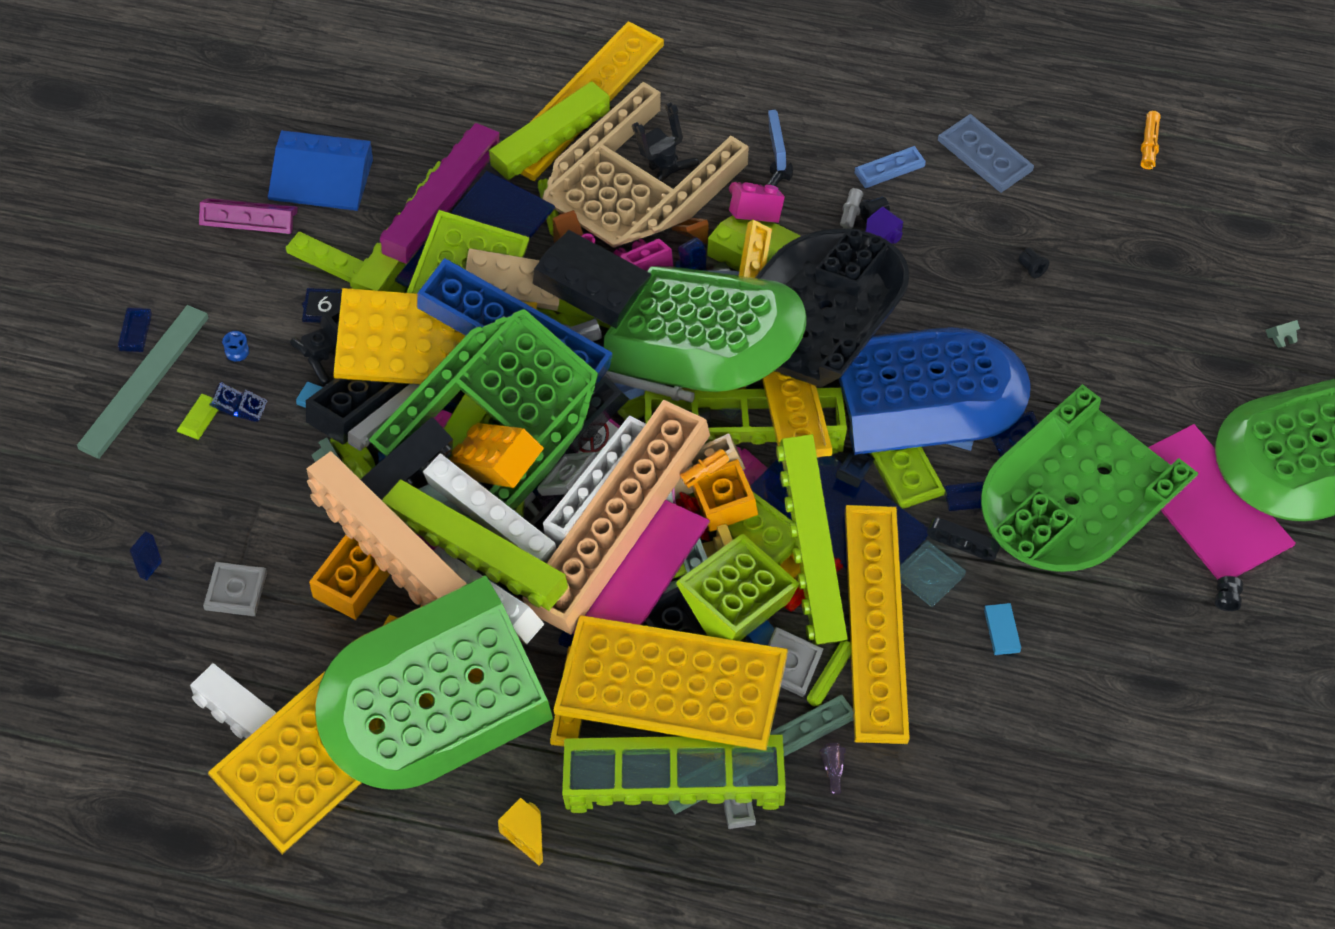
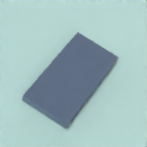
(985, 153)

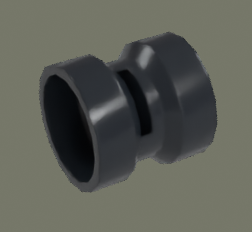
(1229, 593)

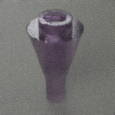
(833, 759)

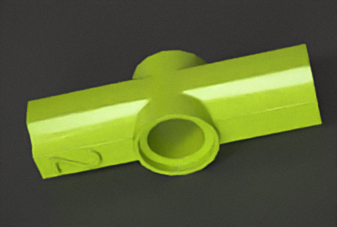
(357, 461)

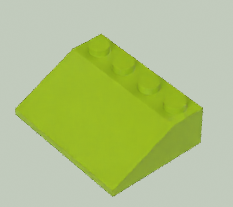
(728, 240)
(736, 589)

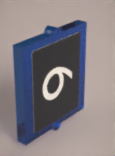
(319, 302)

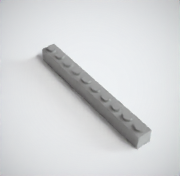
(360, 435)

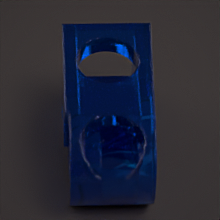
(692, 255)

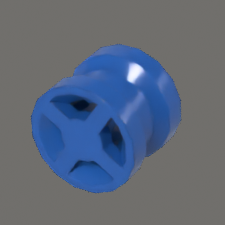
(238, 340)

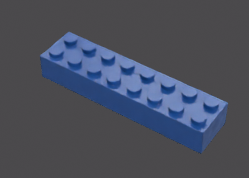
(470, 302)

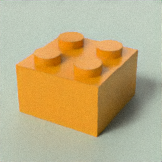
(725, 496)

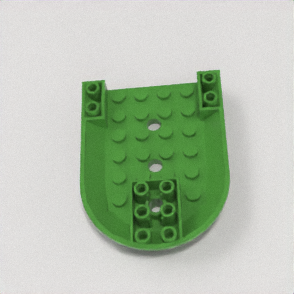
(706, 330)
(1271, 455)
(1062, 462)
(430, 654)

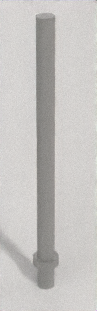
(675, 393)

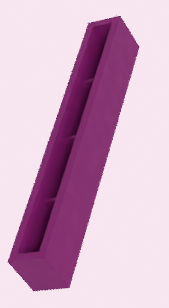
(439, 193)

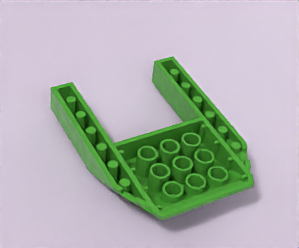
(516, 377)

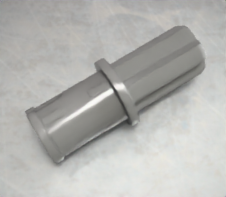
(851, 208)

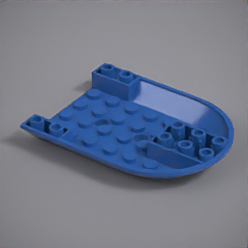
(972, 399)

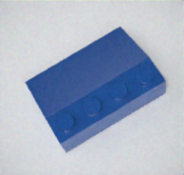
(320, 170)

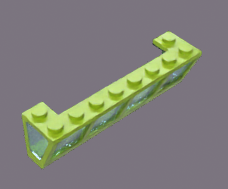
(670, 771)

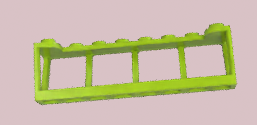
(752, 399)

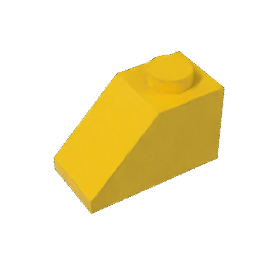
(524, 829)

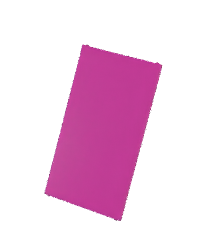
(1212, 517)
(649, 565)

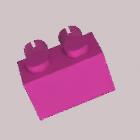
(756, 202)
(647, 254)

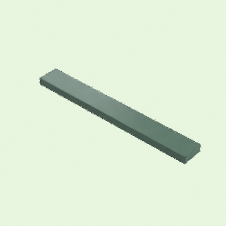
(142, 382)
(803, 731)

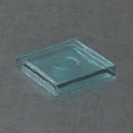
(930, 573)

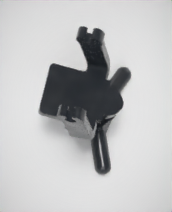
(661, 148)
(320, 344)

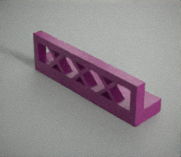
(247, 215)

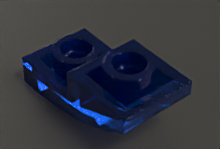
(242, 405)

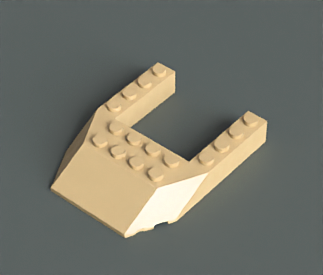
(620, 198)

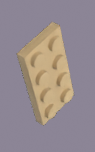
(510, 275)

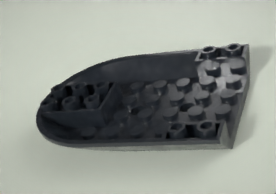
(852, 275)

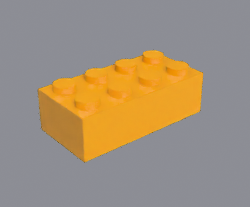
(496, 454)
(348, 579)

